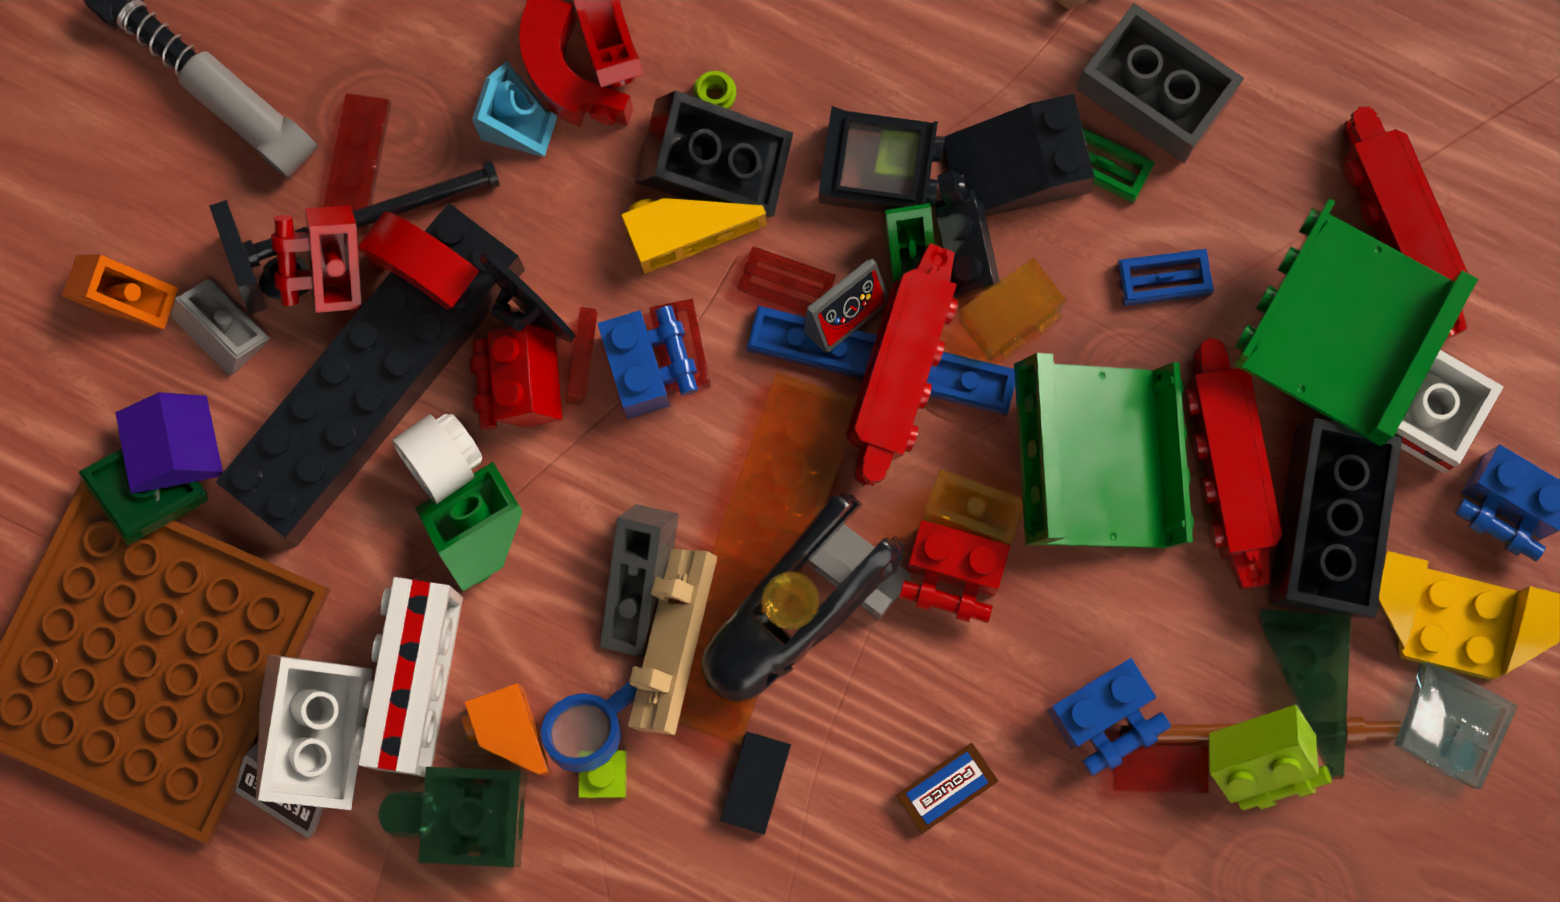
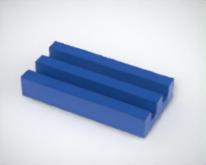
(1127, 282)

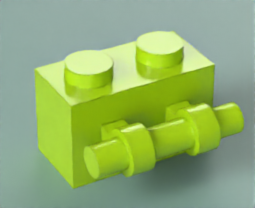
(1267, 759)

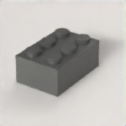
(1159, 83)

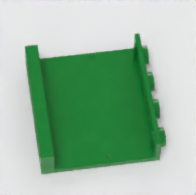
(1351, 326)
(1102, 455)

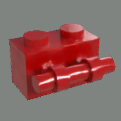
(331, 256)
(516, 378)
(959, 560)

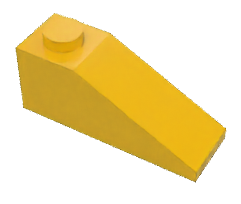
(681, 228)

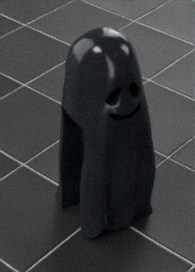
(754, 651)

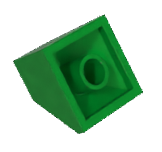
(473, 526)

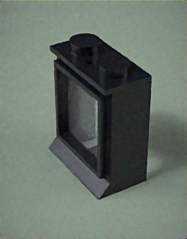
(879, 161)

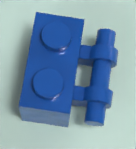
(634, 363)
(1517, 492)
(1102, 704)

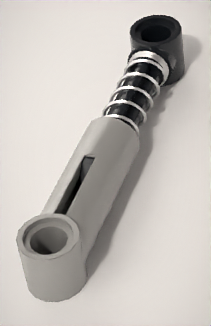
(213, 85)

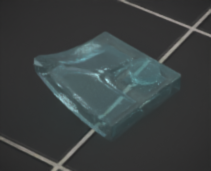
(1454, 725)

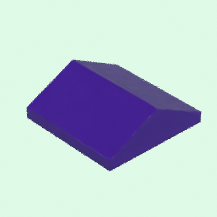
(168, 441)

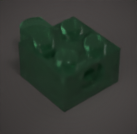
(462, 816)

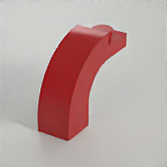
(608, 42)
(543, 43)
(417, 258)

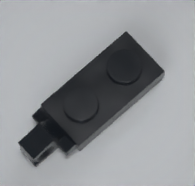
(966, 234)

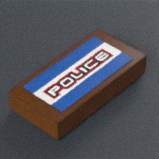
(946, 788)

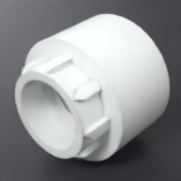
(438, 455)

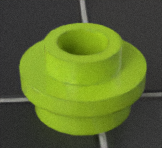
(716, 80)

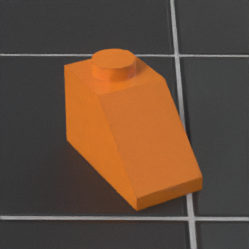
(119, 290)
(507, 728)

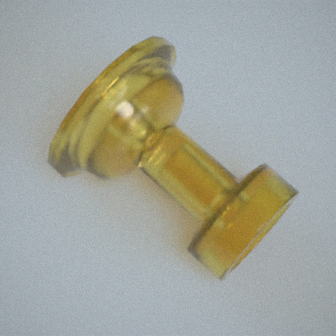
(790, 600)

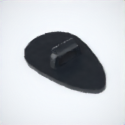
(525, 298)

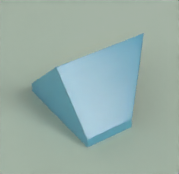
(512, 113)

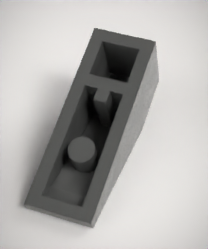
(639, 555)

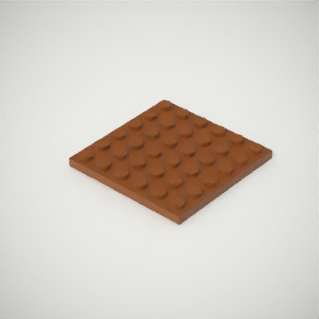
(147, 664)

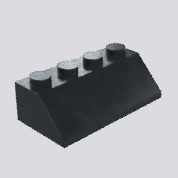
(1334, 521)

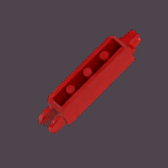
(1399, 197)
(901, 363)
(1234, 464)

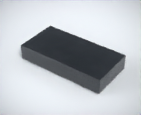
(755, 782)

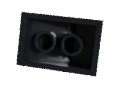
(712, 153)
(1024, 156)

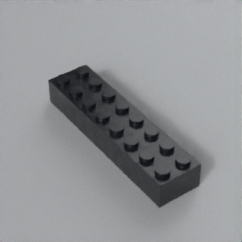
(361, 388)

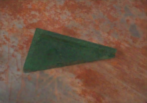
(1316, 667)

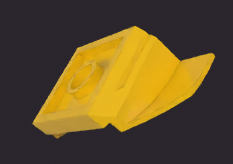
(1465, 621)

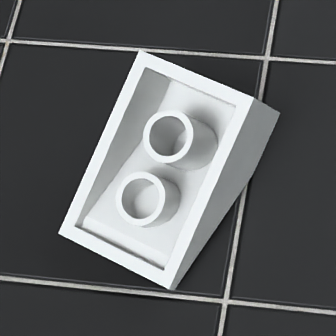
(309, 731)

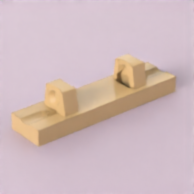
(672, 641)

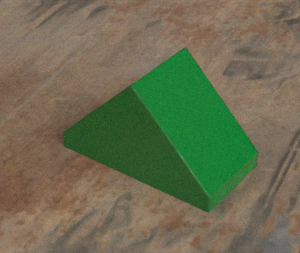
(906, 236)

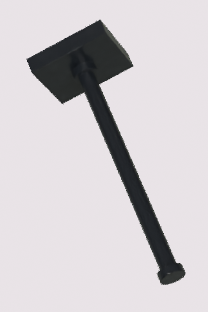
(246, 255)

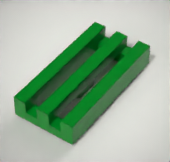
(1124, 154)

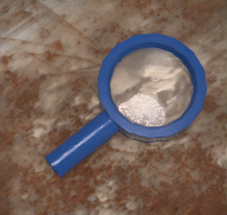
(585, 729)

